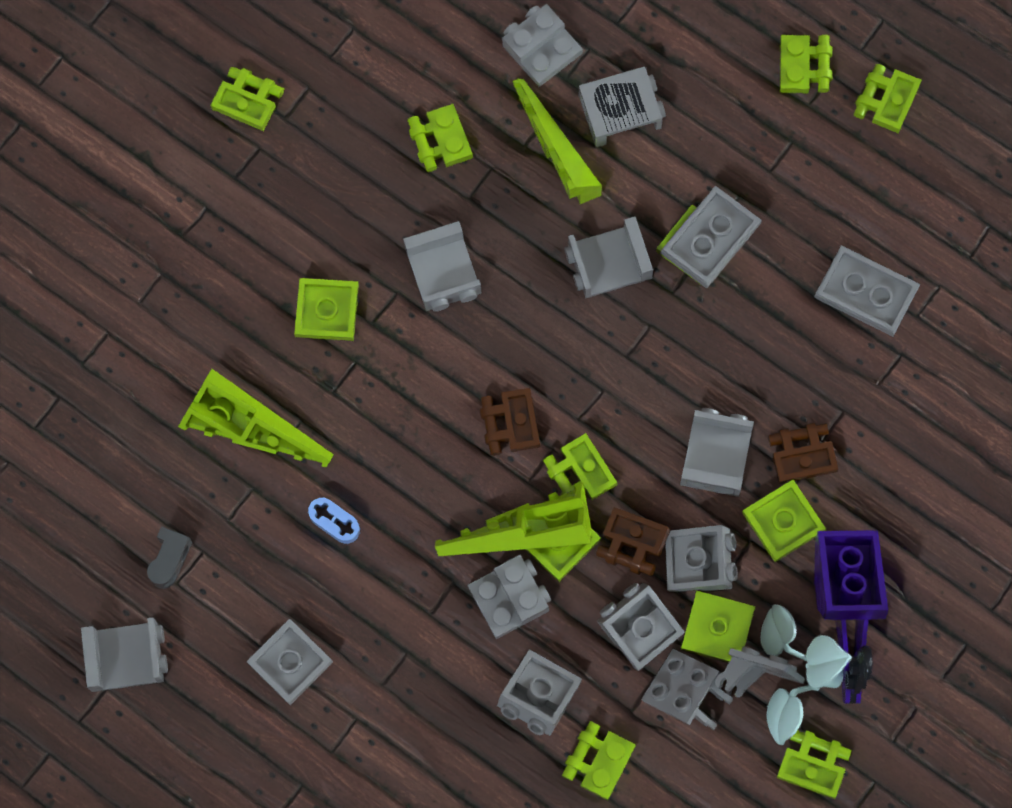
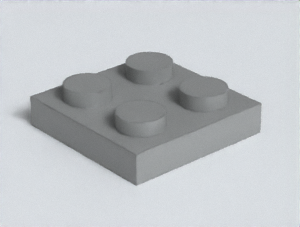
(289, 661)

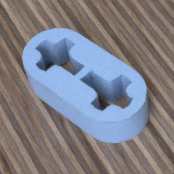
(338, 515)

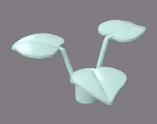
(824, 669)

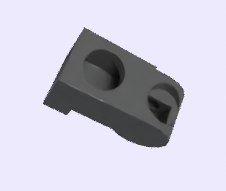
(170, 559)

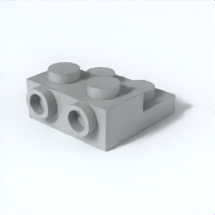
(541, 44)
(700, 559)
(510, 596)
(639, 625)
(538, 693)

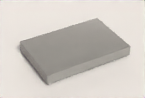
(711, 237)
(867, 291)

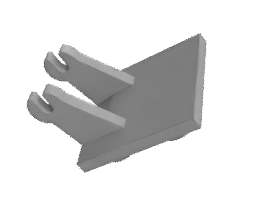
(749, 665)
(682, 687)

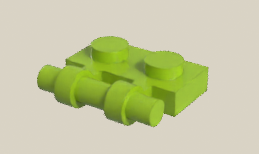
(795, 63)
(895, 102)
(244, 105)
(448, 134)
(587, 466)
(607, 765)
(811, 772)

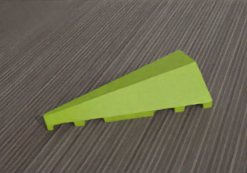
(571, 168)
(232, 413)
(553, 523)

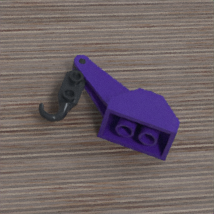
(851, 587)

